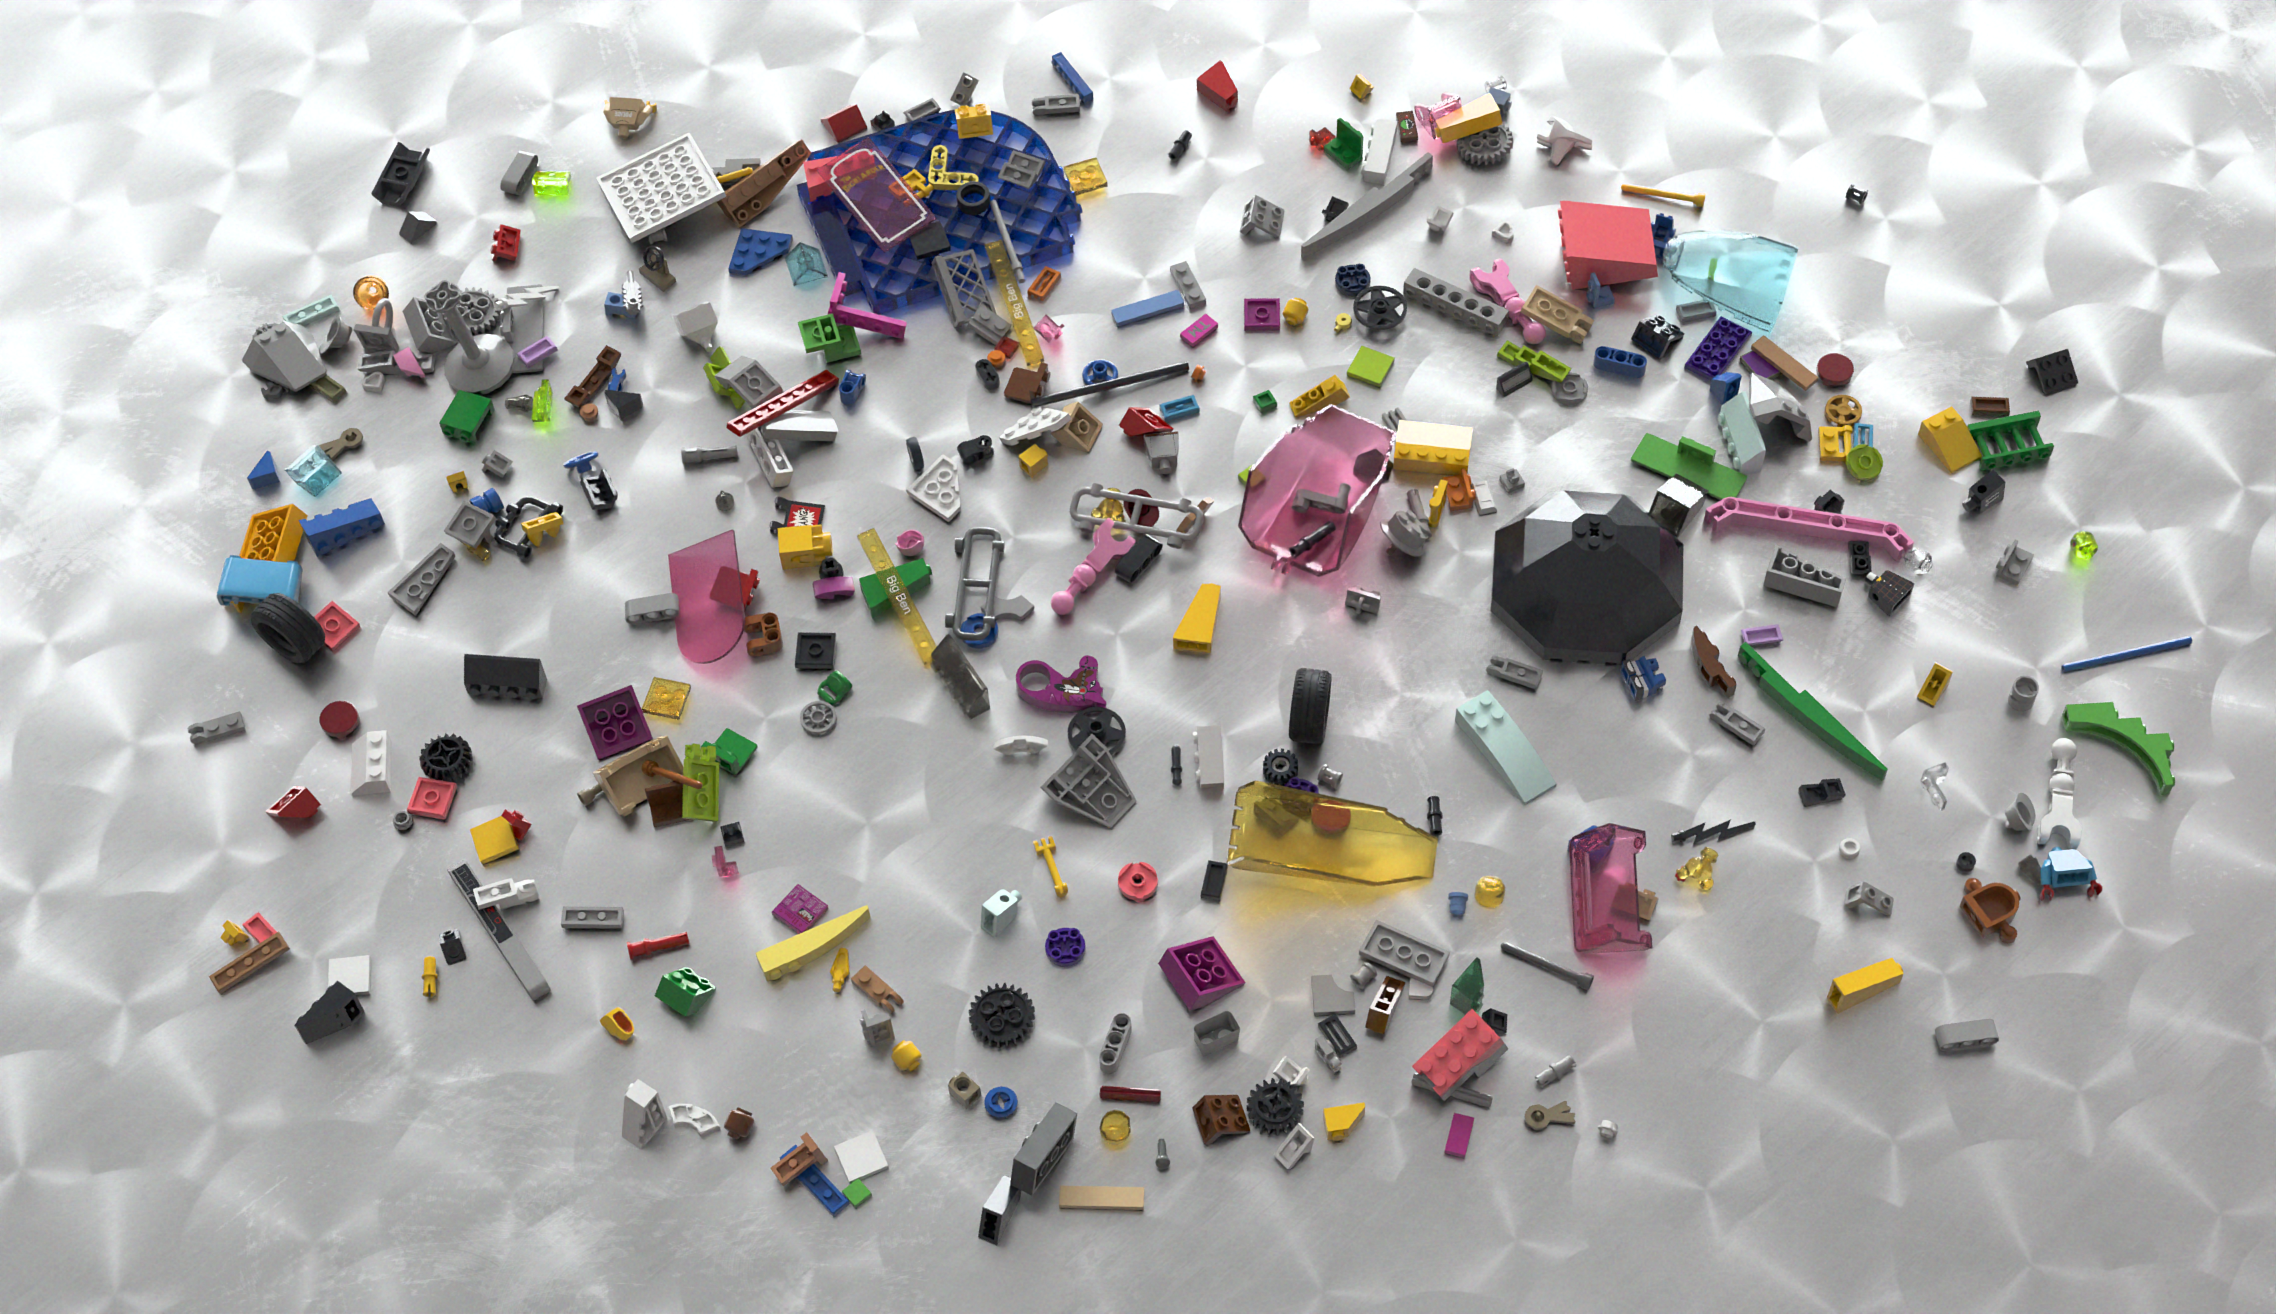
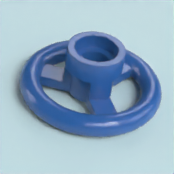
(1099, 371)
(581, 462)

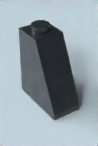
(998, 1210)

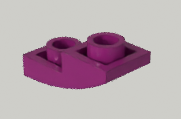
(828, 587)

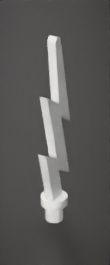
(519, 298)

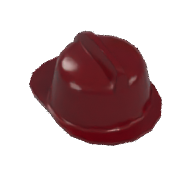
(1149, 514)

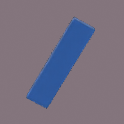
(821, 1188)

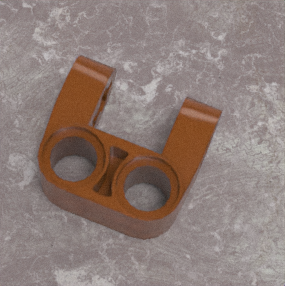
(763, 645)

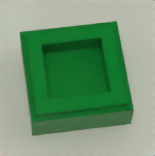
(1265, 401)

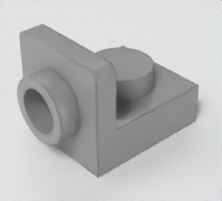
(496, 463)

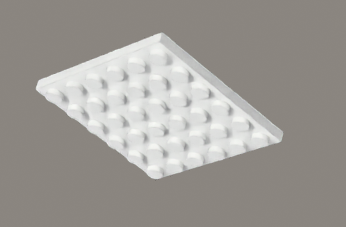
(660, 187)

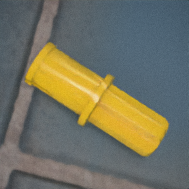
(429, 976)

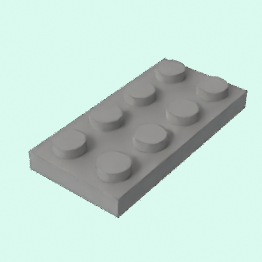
(1404, 953)

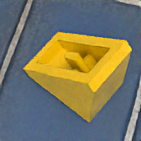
(1935, 684)

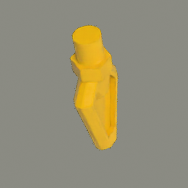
(840, 969)

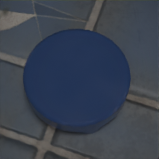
(1352, 279)

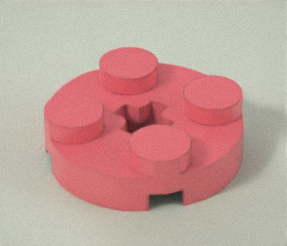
(1134, 891)

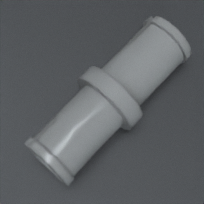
(1555, 1071)

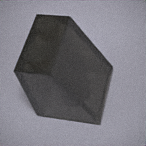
(1677, 503)

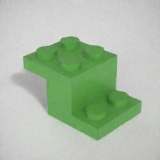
(824, 335)

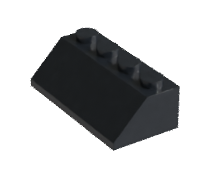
(504, 676)

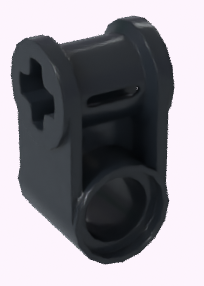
(974, 451)

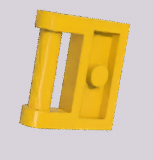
(1830, 444)
(1437, 503)

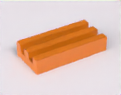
(1031, 291)

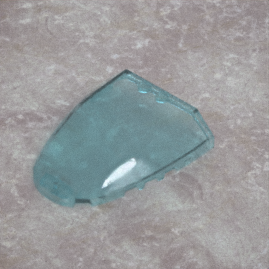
(1733, 271)

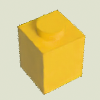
(1033, 460)

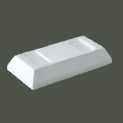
(1484, 499)

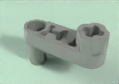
(1306, 499)

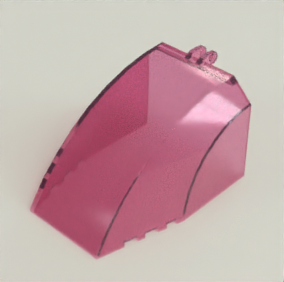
(1317, 458)

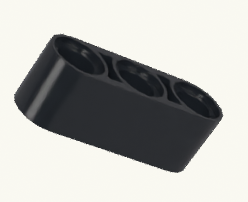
(1138, 558)

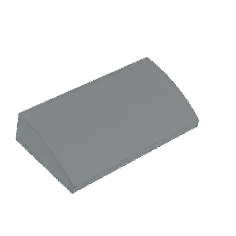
(801, 426)

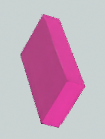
(1459, 1135)

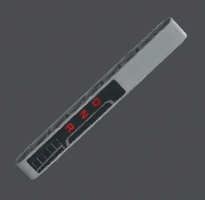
(500, 933)

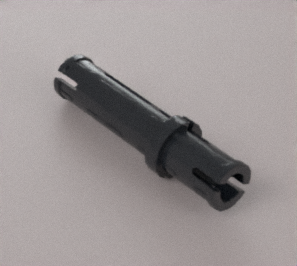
(1307, 542)

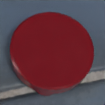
(1834, 369)
(339, 719)

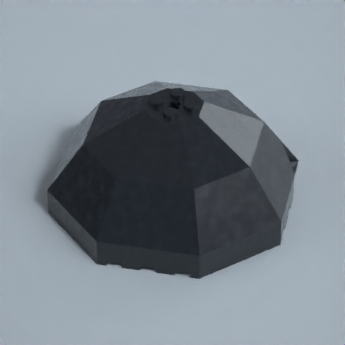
(1583, 592)

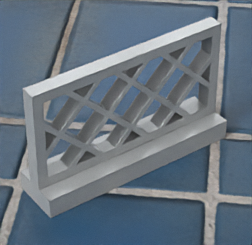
(949, 288)

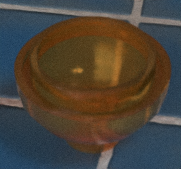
(363, 294)

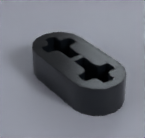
(991, 372)

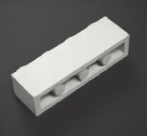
(1380, 151)

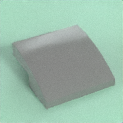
(1021, 169)

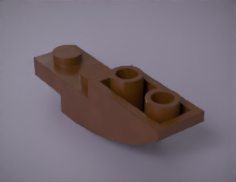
(1706, 659)

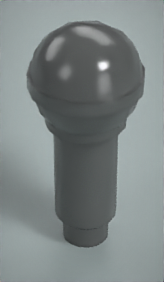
(1162, 1160)

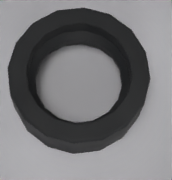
(971, 188)

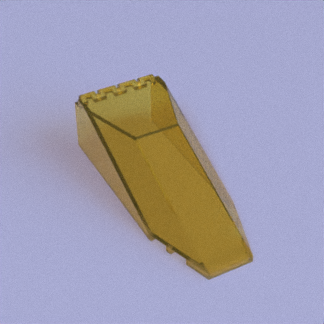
(1325, 838)

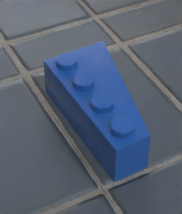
(341, 526)

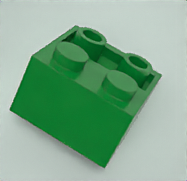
(684, 991)

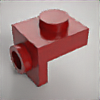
(519, 823)

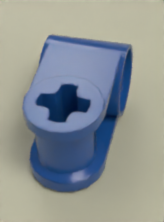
(851, 387)

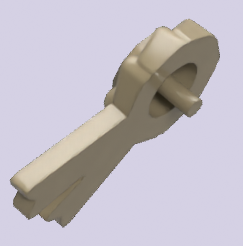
(349, 439)
(1539, 1116)

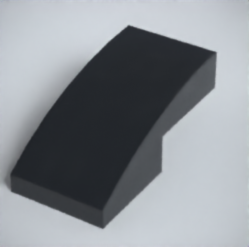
(1824, 792)

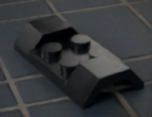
(399, 175)

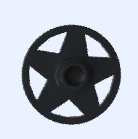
(1380, 307)
(1098, 727)

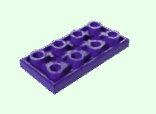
(1718, 349)

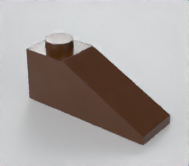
(1384, 1005)

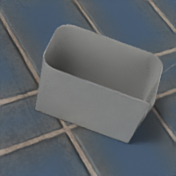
(1216, 1023)

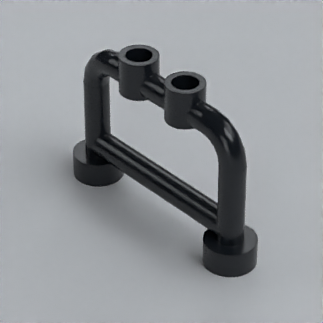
(503, 524)

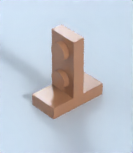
(798, 1160)

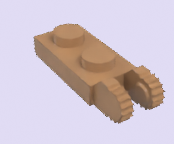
(876, 988)

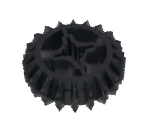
(458, 758)

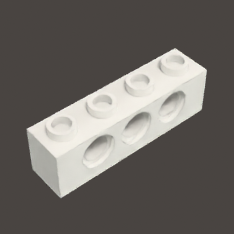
(771, 458)

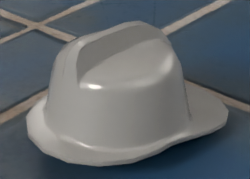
(337, 335)
(2020, 814)

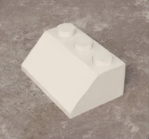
(371, 763)

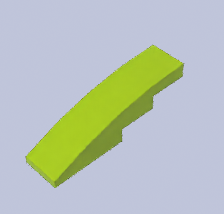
(1539, 363)

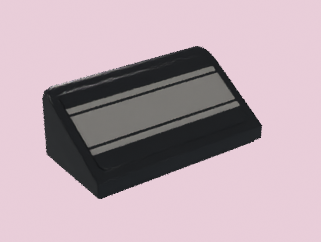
(1514, 379)

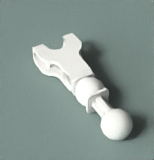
(2061, 785)

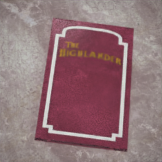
(876, 194)

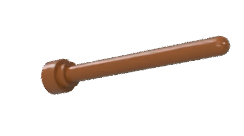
(652, 768)

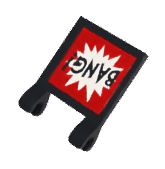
(797, 514)

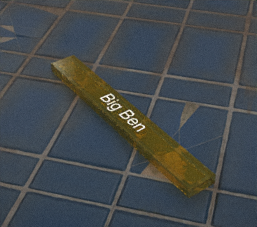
(1014, 302)
(897, 594)

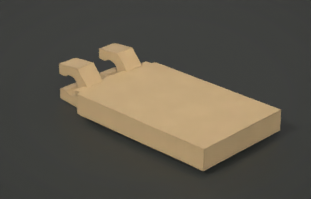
(1557, 314)

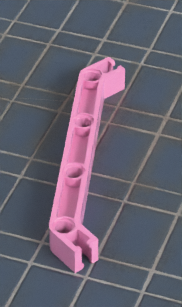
(1809, 523)

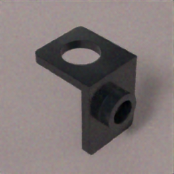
(451, 939)

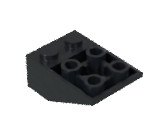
(329, 1014)

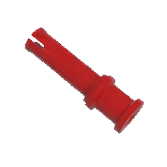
(648, 946)

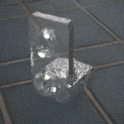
(1929, 782)

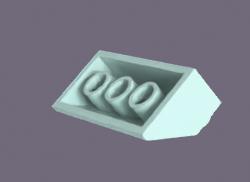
(1742, 435)

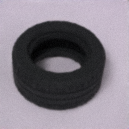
(288, 628)
(1310, 705)

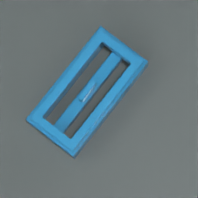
(1180, 410)
(1863, 427)

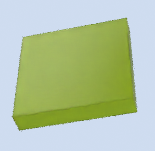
(1370, 366)

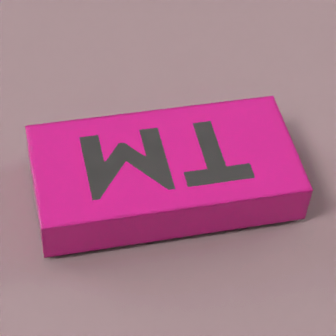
(1199, 330)

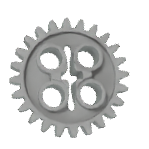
(1486, 145)
(477, 310)

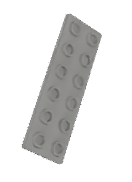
(523, 327)

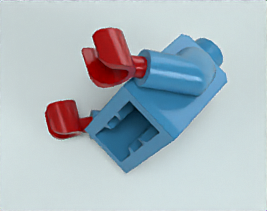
(2067, 869)

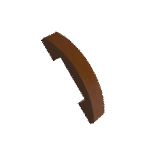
(595, 379)

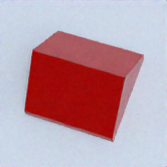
(844, 123)

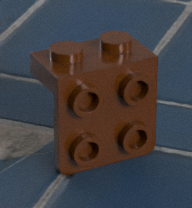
(1027, 384)

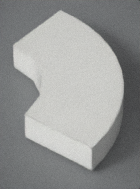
(1020, 744)
(693, 1117)

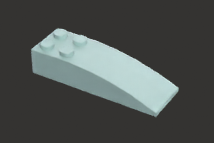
(1504, 746)

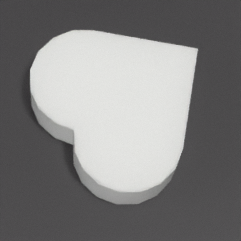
(1504, 232)
(373, 382)
(1419, 990)

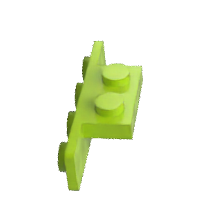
(720, 361)

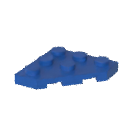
(757, 249)

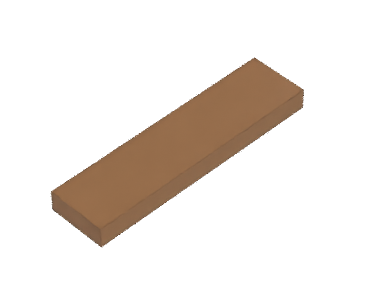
(1784, 363)
(249, 962)

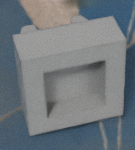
(1512, 480)

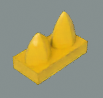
(535, 527)

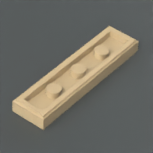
(1101, 1197)

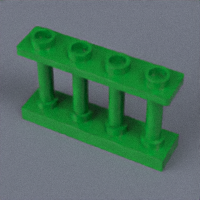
(2013, 425)

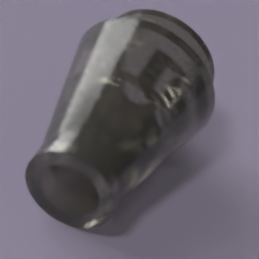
(521, 403)
(2031, 868)

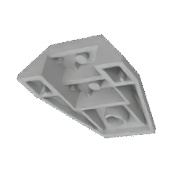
(285, 356)
(1772, 399)
(1091, 784)

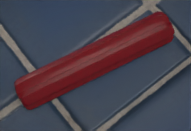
(1128, 1093)

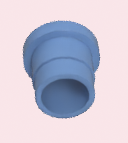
(1457, 902)

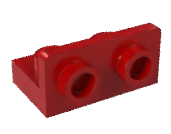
(505, 242)

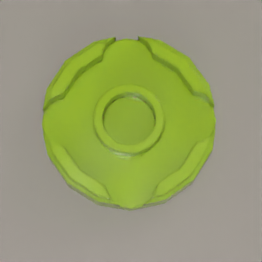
(1864, 462)

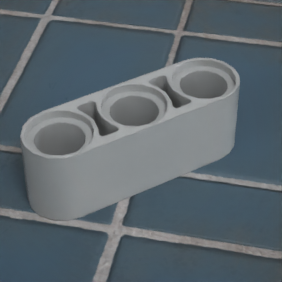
(519, 172)
(652, 608)
(1966, 1034)
(1111, 1051)

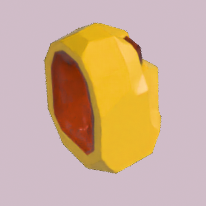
(618, 1024)

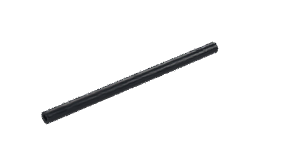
(1110, 384)

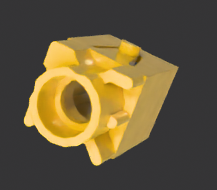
(803, 546)

